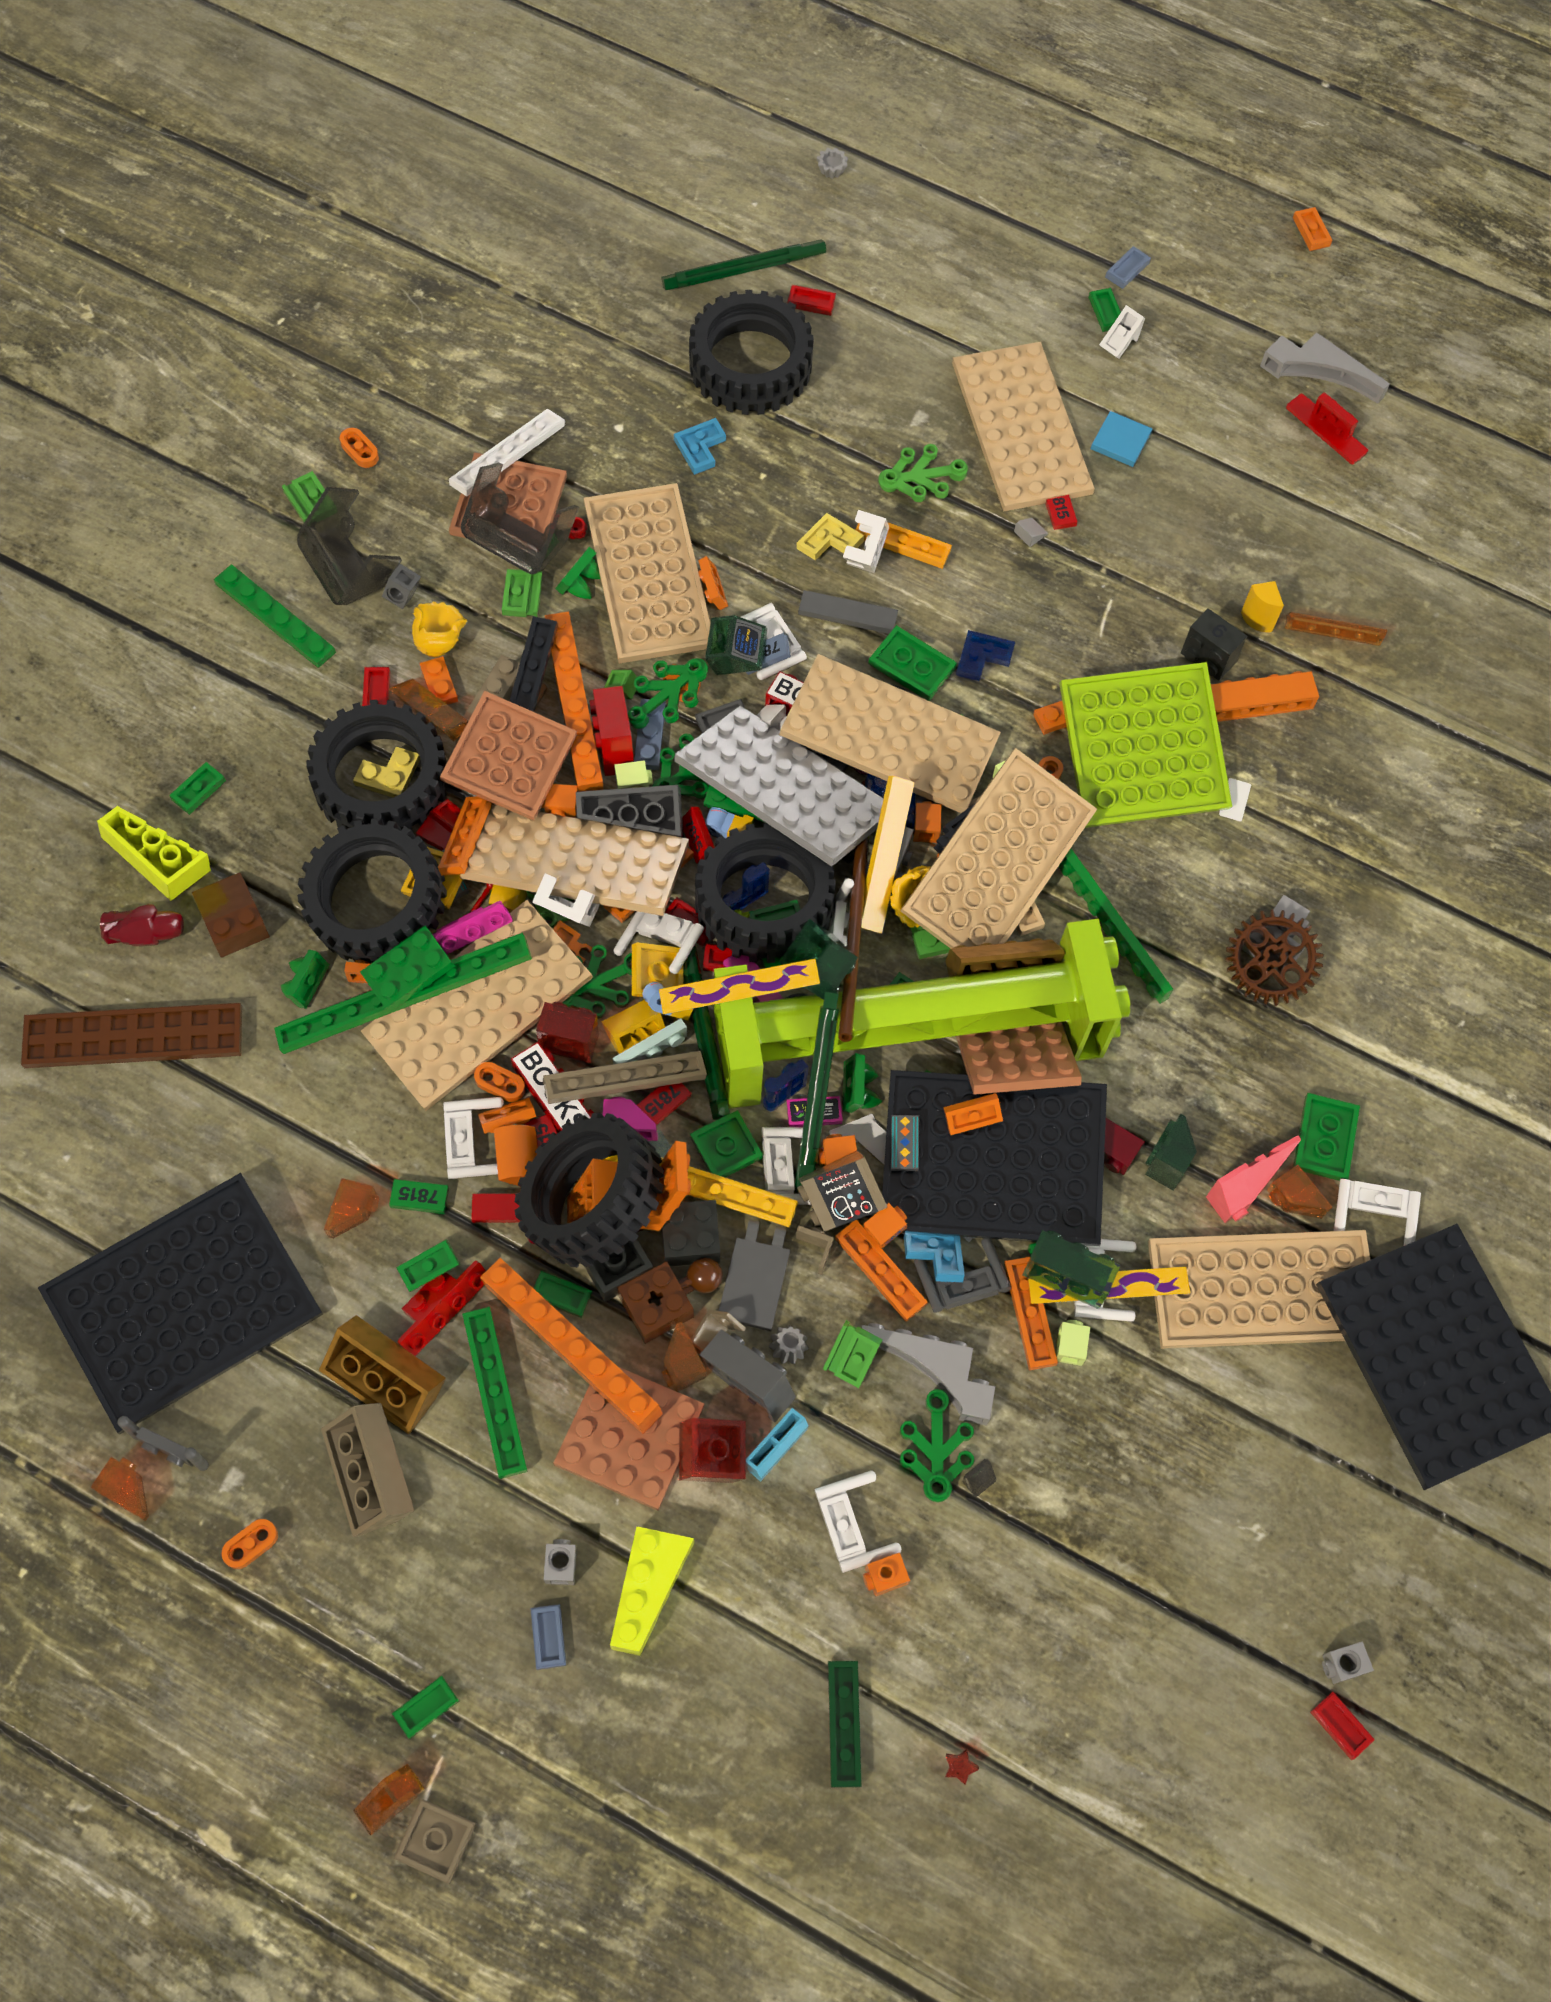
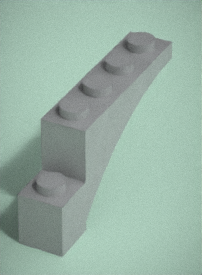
(1323, 361)
(945, 1365)

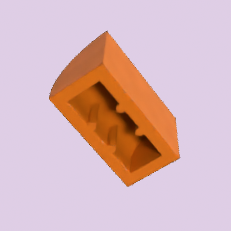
(514, 1148)

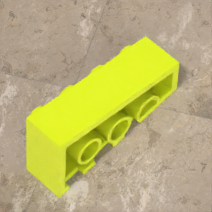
(154, 854)
(649, 1578)

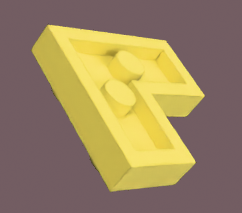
(828, 532)
(390, 779)

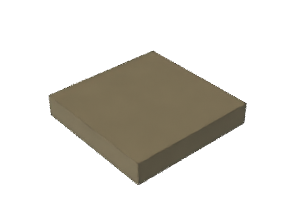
(435, 1841)

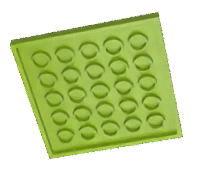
(1146, 744)

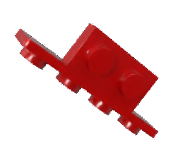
(1330, 423)
(437, 1304)

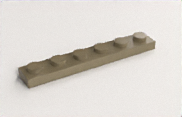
(624, 1077)

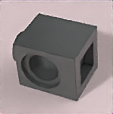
(401, 586)

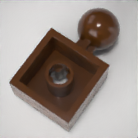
(660, 1283)

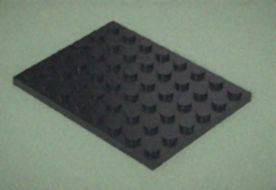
(1007, 1177)
(179, 1302)
(1440, 1355)

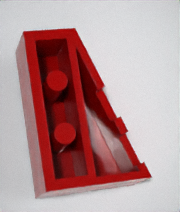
(612, 727)

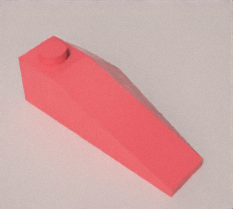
(1240, 1187)

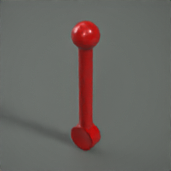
(482, 897)

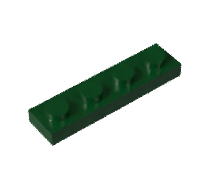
(844, 1724)

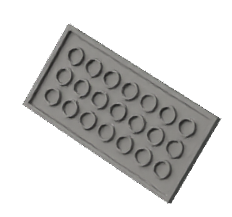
(784, 784)

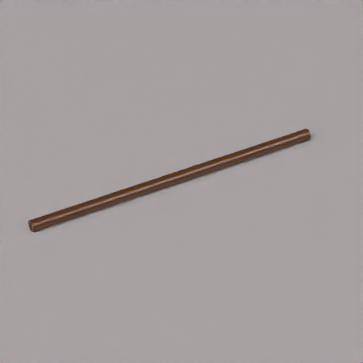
(853, 939)

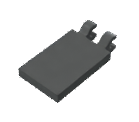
(755, 1278)

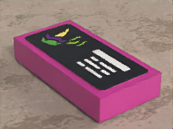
(797, 1107)

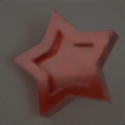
(960, 1766)

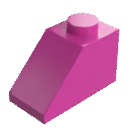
(633, 1115)

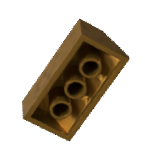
(1010, 955)
(381, 1372)

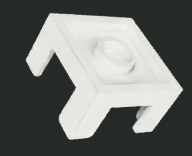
(878, 528)
(581, 911)

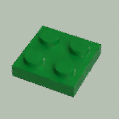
(726, 1145)

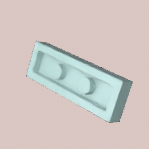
(655, 1044)

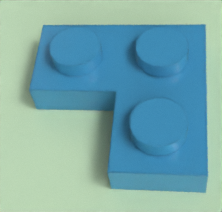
(695, 444)
(942, 1249)

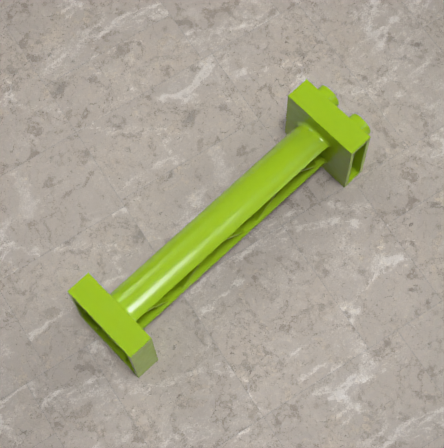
(1070, 991)

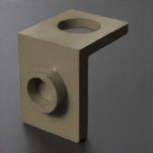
(816, 1237)
(711, 1325)

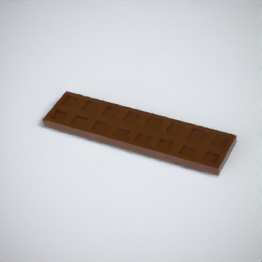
(132, 1035)

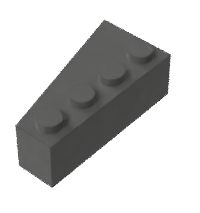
(642, 808)

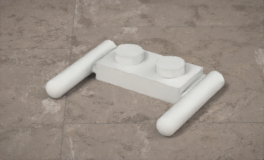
(775, 624)
(840, 916)
(665, 929)
(460, 1137)
(778, 1161)
(1378, 1200)
(1087, 1311)
(843, 1525)

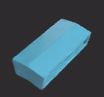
(780, 1447)

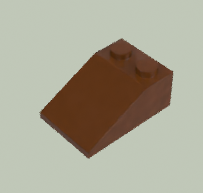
(230, 915)

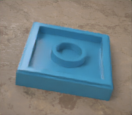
(1121, 438)

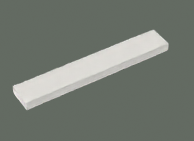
(509, 449)

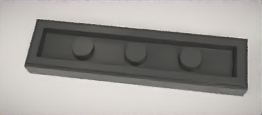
(847, 612)

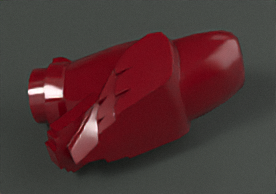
(140, 926)

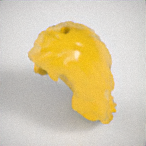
(436, 628)
(903, 889)

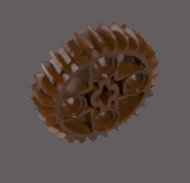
(1258, 926)

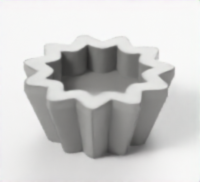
(832, 162)
(788, 1344)

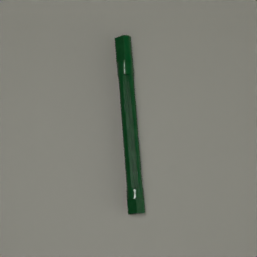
(743, 264)
(706, 1043)
(818, 1086)

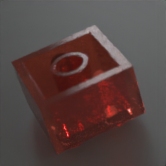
(568, 1031)
(712, 1450)

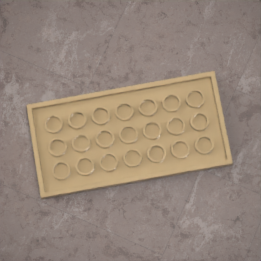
(1022, 426)
(648, 573)
(890, 733)
(999, 856)
(611, 861)
(451, 1034)
(1253, 1287)

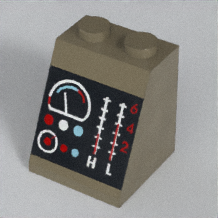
(841, 1192)

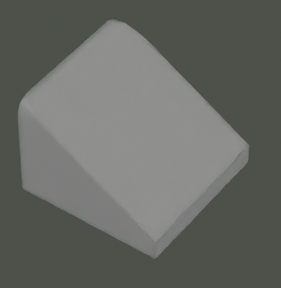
(1029, 531)

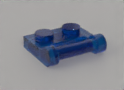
(785, 1086)

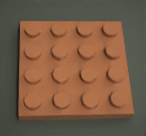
(531, 494)
(508, 755)
(1019, 1059)
(617, 1455)

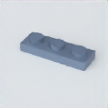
(650, 738)

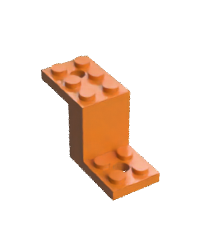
(600, 1175)

